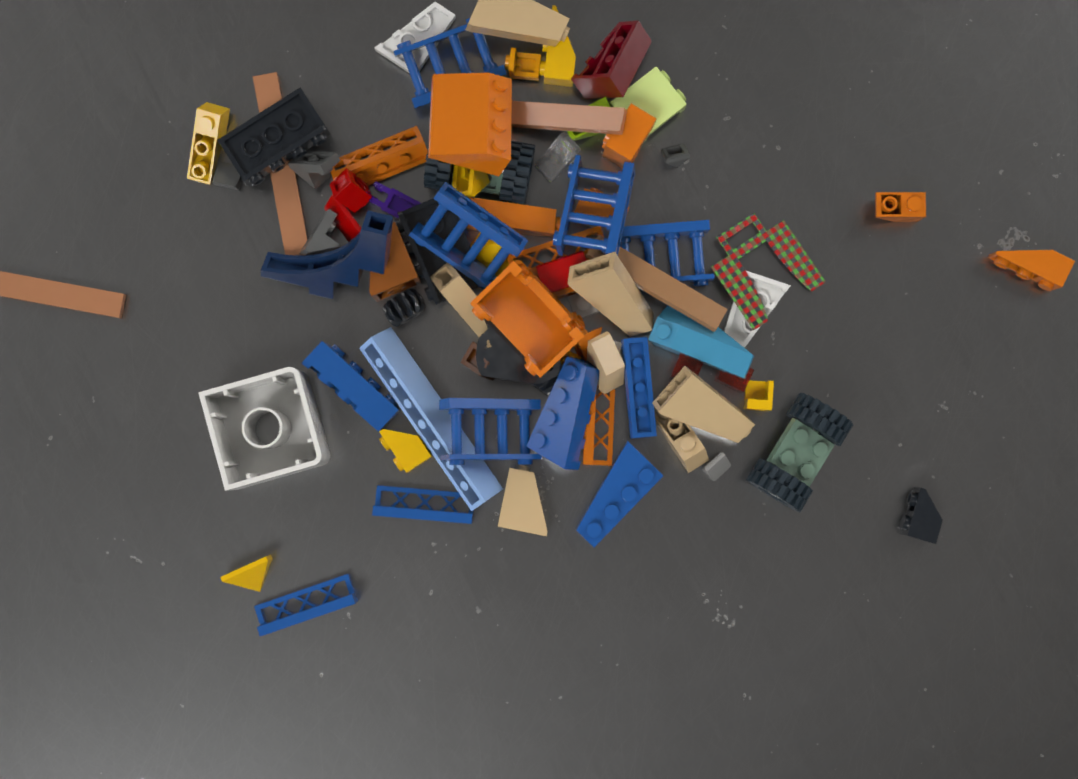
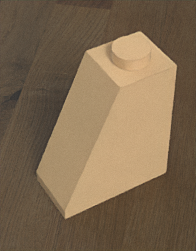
(521, 503)

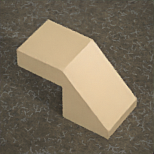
(606, 358)

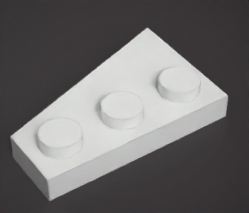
(426, 24)
(770, 293)

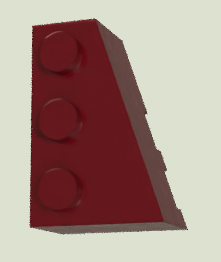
(615, 63)

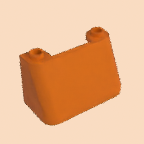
(529, 317)

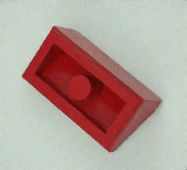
(344, 220)
(556, 272)

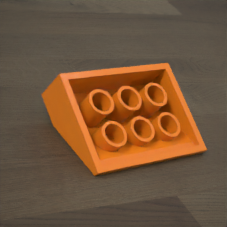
(471, 121)

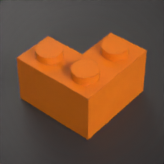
(628, 145)

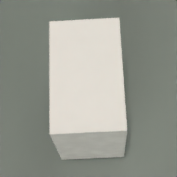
(232, 419)

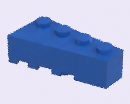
(352, 385)
(565, 415)
(621, 490)

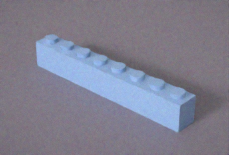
(421, 407)

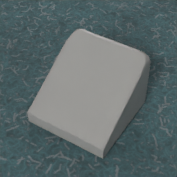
(716, 466)

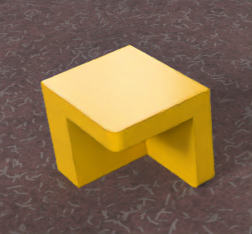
(759, 395)

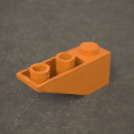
(1042, 266)

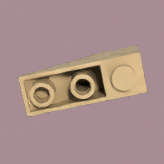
(682, 441)

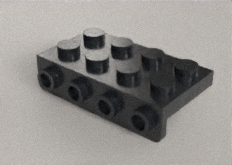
(274, 137)
(428, 261)

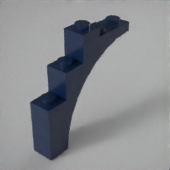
(344, 265)

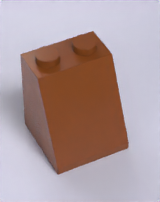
(399, 272)

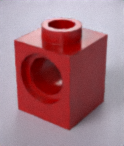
(350, 190)

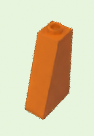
(522, 218)

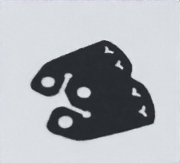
(505, 359)

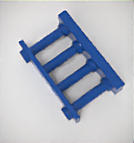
(422, 94)
(474, 215)
(614, 223)
(672, 233)
(479, 408)

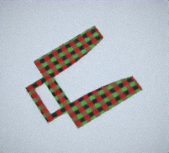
(737, 281)

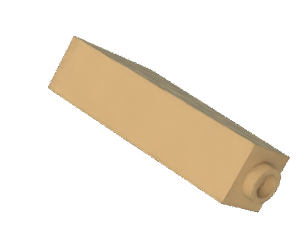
(519, 21)
(612, 292)
(459, 296)
(701, 406)

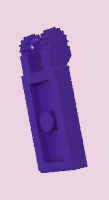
(395, 201)

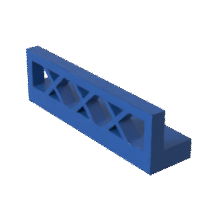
(638, 387)
(421, 514)
(309, 613)

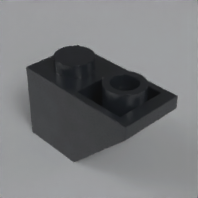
(922, 517)

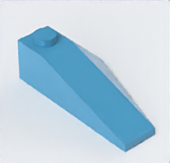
(684, 335)

